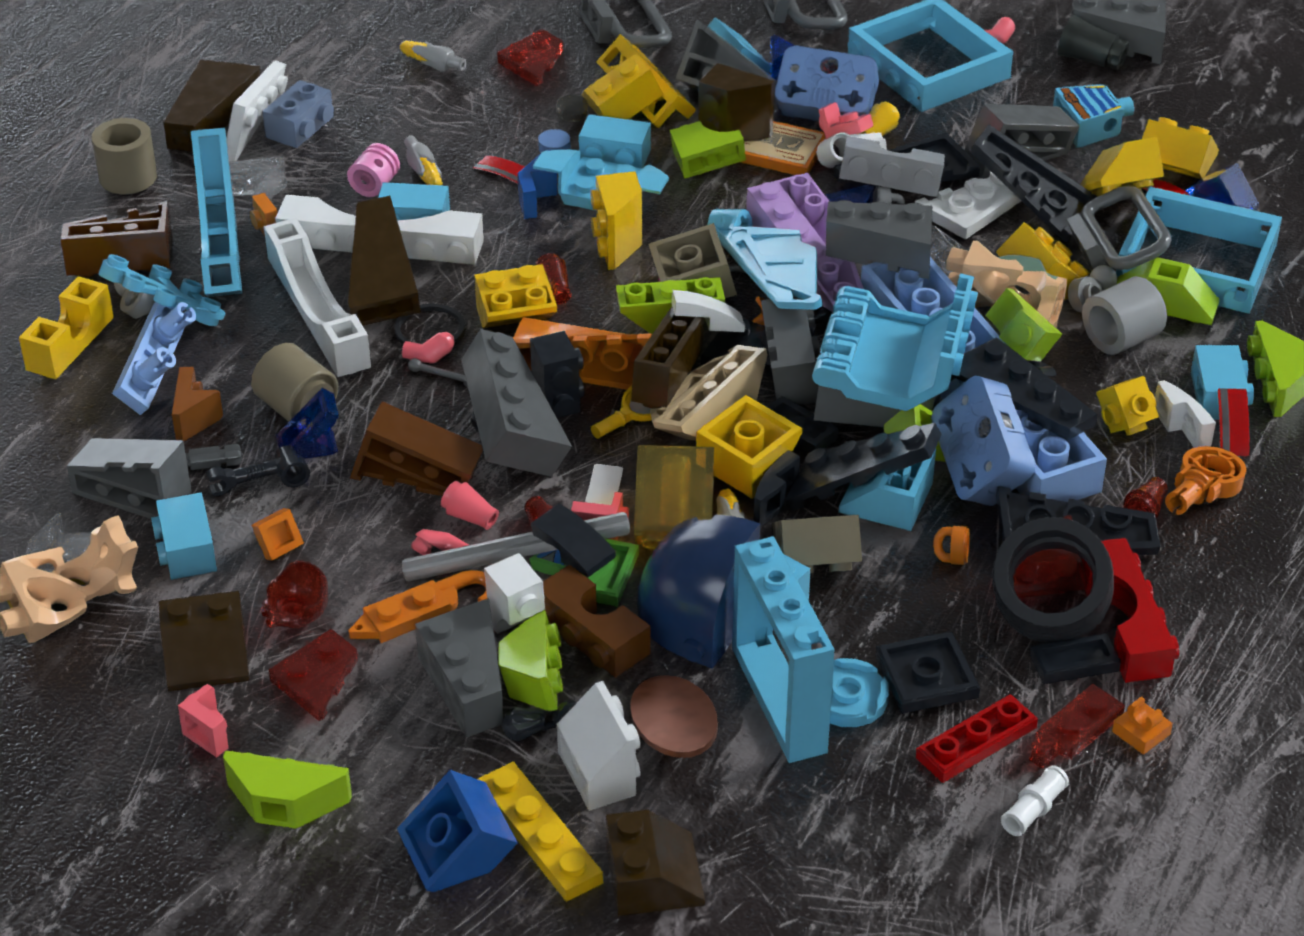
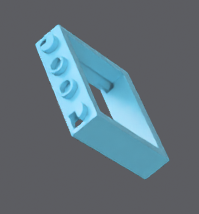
(990, 57)
(1216, 221)
(791, 695)

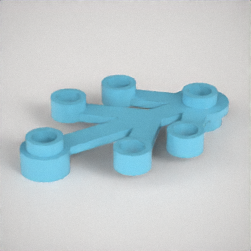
(164, 291)

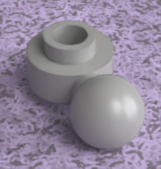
(1080, 289)
(134, 303)

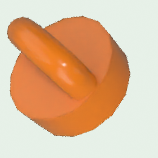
(959, 544)

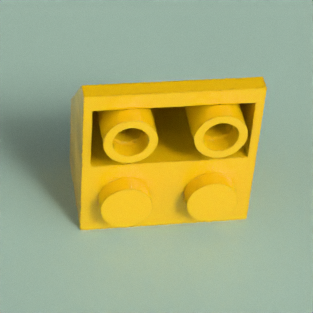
(1183, 149)
(1125, 164)
(617, 216)
(1039, 245)
(513, 294)

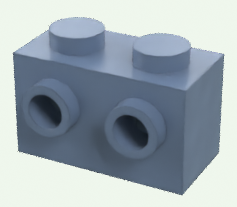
(298, 114)

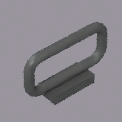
(780, 8)
(603, 23)
(1095, 244)

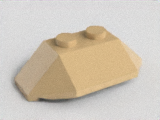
(711, 391)

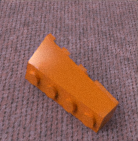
(605, 354)

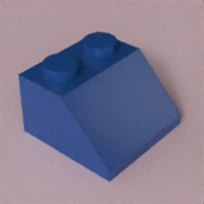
(456, 832)

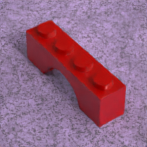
(1143, 640)

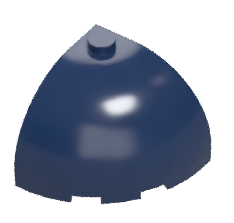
(690, 587)

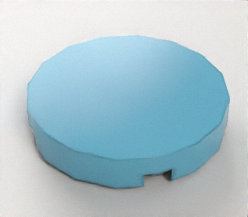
(857, 693)

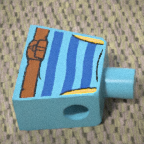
(1094, 111)

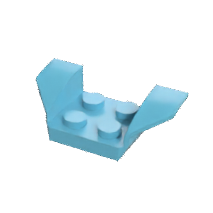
(579, 175)

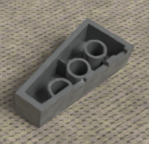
(510, 407)

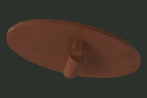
(674, 716)

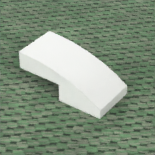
(717, 313)
(1184, 413)

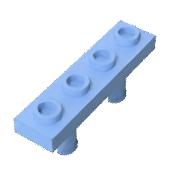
(152, 355)

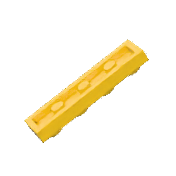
(543, 833)

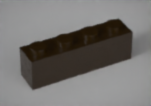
(667, 359)

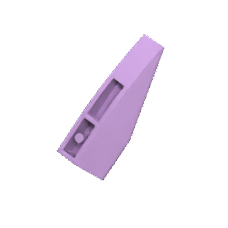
(802, 206)

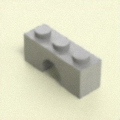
(911, 172)

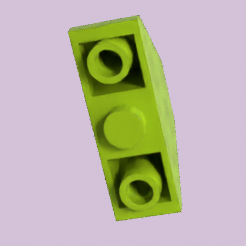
(1181, 289)
(649, 302)
(1278, 365)
(532, 662)
(286, 789)

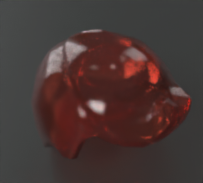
(296, 596)

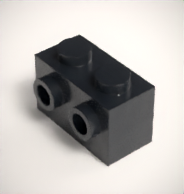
(556, 370)

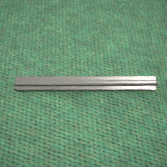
(500, 549)

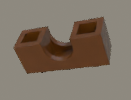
(609, 640)

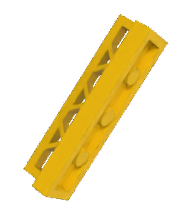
(674, 98)

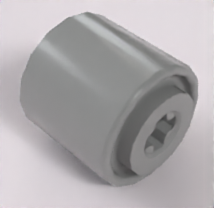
(1124, 315)

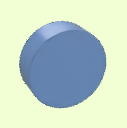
(554, 140)

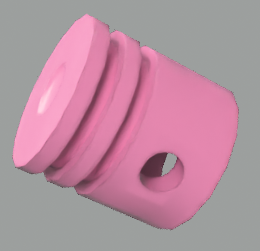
(374, 167)

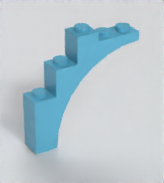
(216, 213)

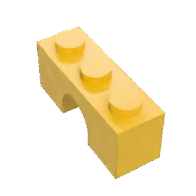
(52, 345)

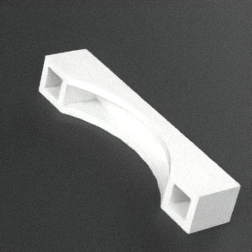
(440, 237)
(335, 331)

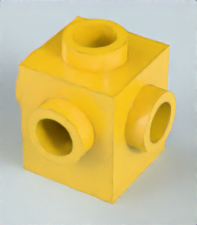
(1128, 406)

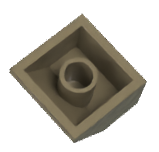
(693, 256)
(821, 541)

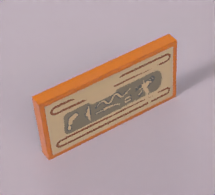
(787, 150)

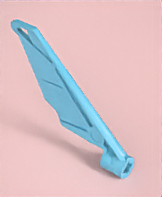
(771, 258)

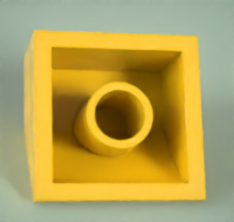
(623, 90)
(747, 442)

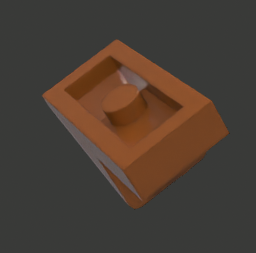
(192, 406)

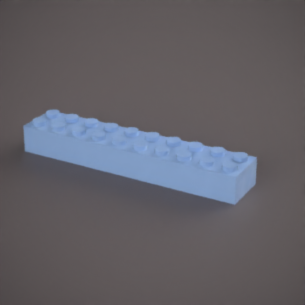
(1063, 466)

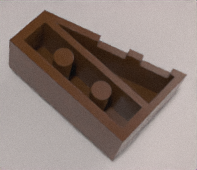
(138, 237)
(414, 452)

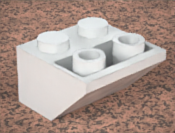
(599, 748)

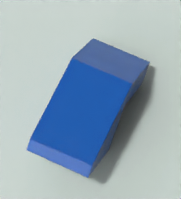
(534, 184)

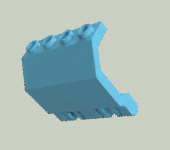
(893, 353)

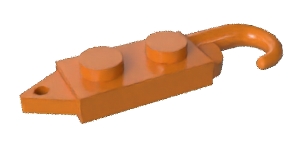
(402, 611)

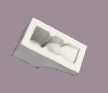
(513, 592)

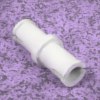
(1034, 800)

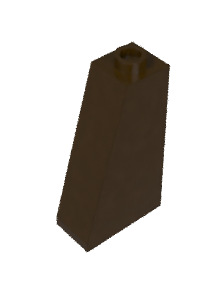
(207, 100)
(380, 268)

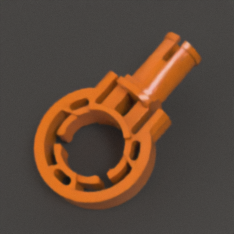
(1196, 482)

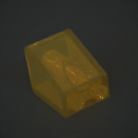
(671, 488)

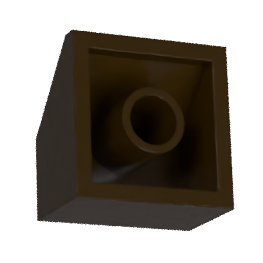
(736, 101)
(203, 640)
(651, 863)

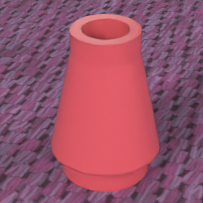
(468, 505)

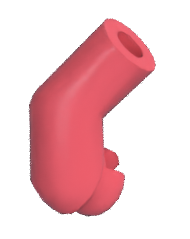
(1002, 29)
(431, 350)
(442, 540)

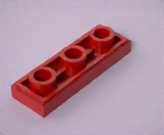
(976, 738)

